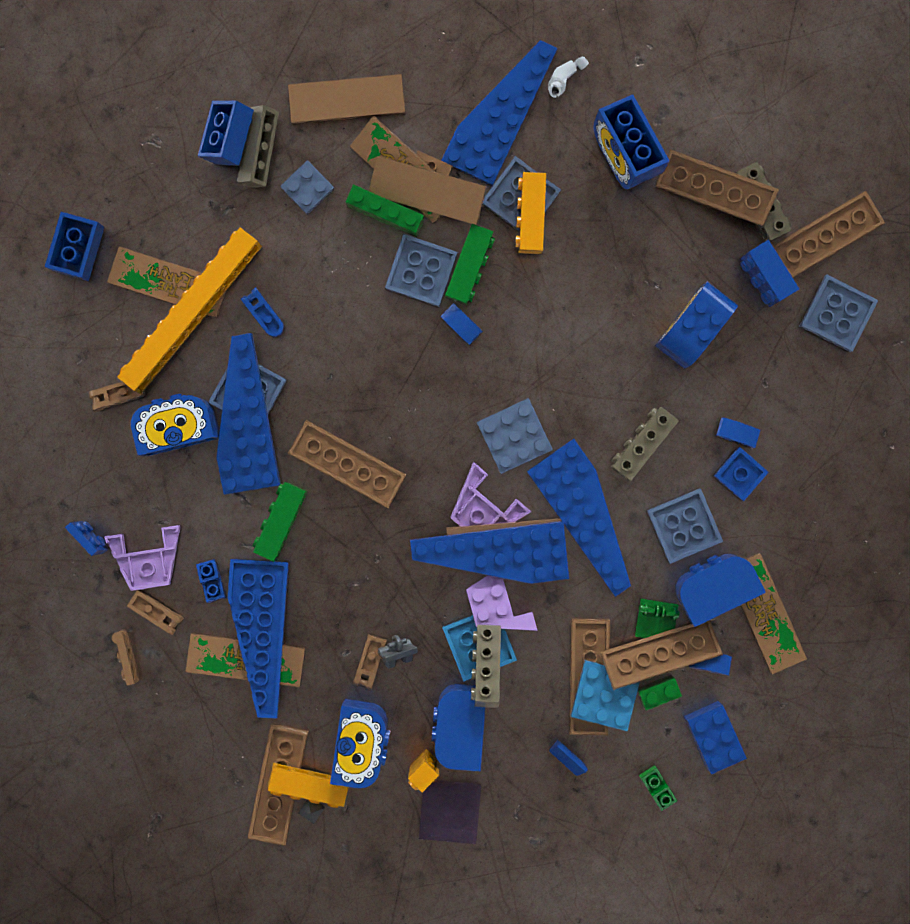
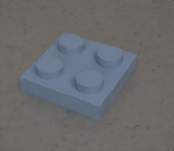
(307, 187)

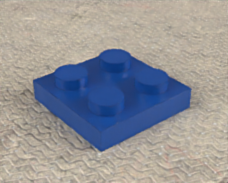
(741, 474)
(84, 535)

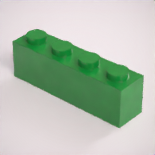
(384, 210)
(469, 264)
(280, 521)

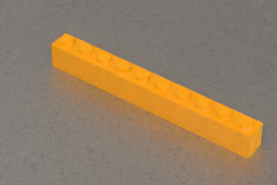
(189, 311)

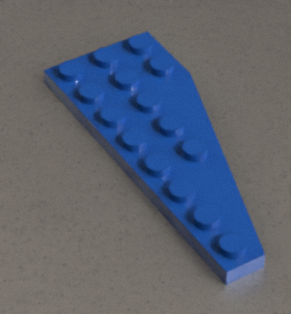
(490, 129)
(245, 438)
(577, 498)
(514, 553)
(258, 609)

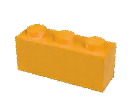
(423, 771)

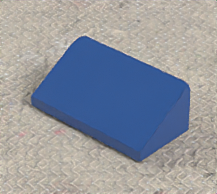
(568, 758)

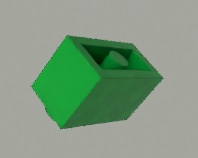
(659, 692)

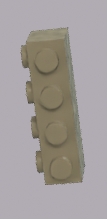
(258, 147)
(776, 223)
(644, 444)
(487, 666)

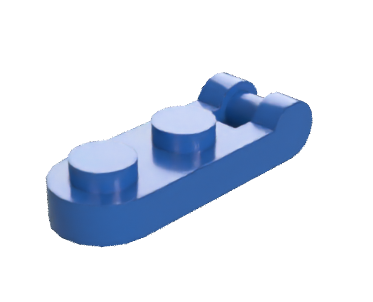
(264, 313)

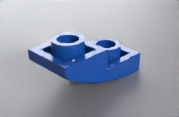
(461, 323)
(738, 432)
(211, 581)
(717, 665)

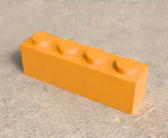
(532, 212)
(305, 784)

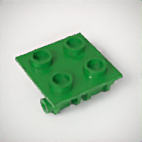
(655, 617)

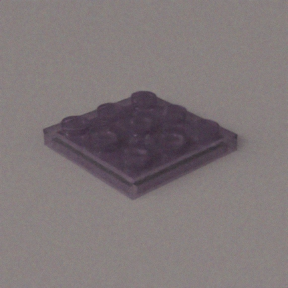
(450, 812)

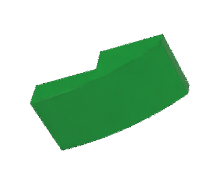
(658, 788)

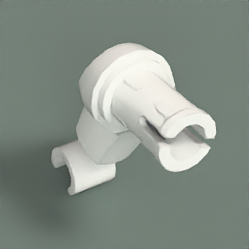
(559, 78)

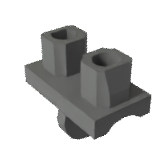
(397, 649)

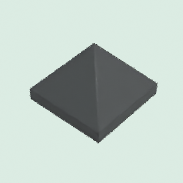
(311, 811)

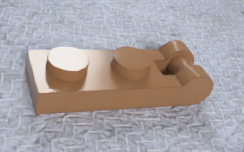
(113, 395)
(154, 611)
(126, 657)
(369, 662)

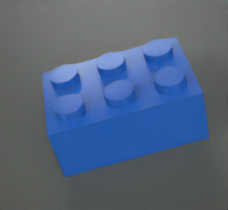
(225, 132)
(74, 246)
(768, 273)
(715, 737)

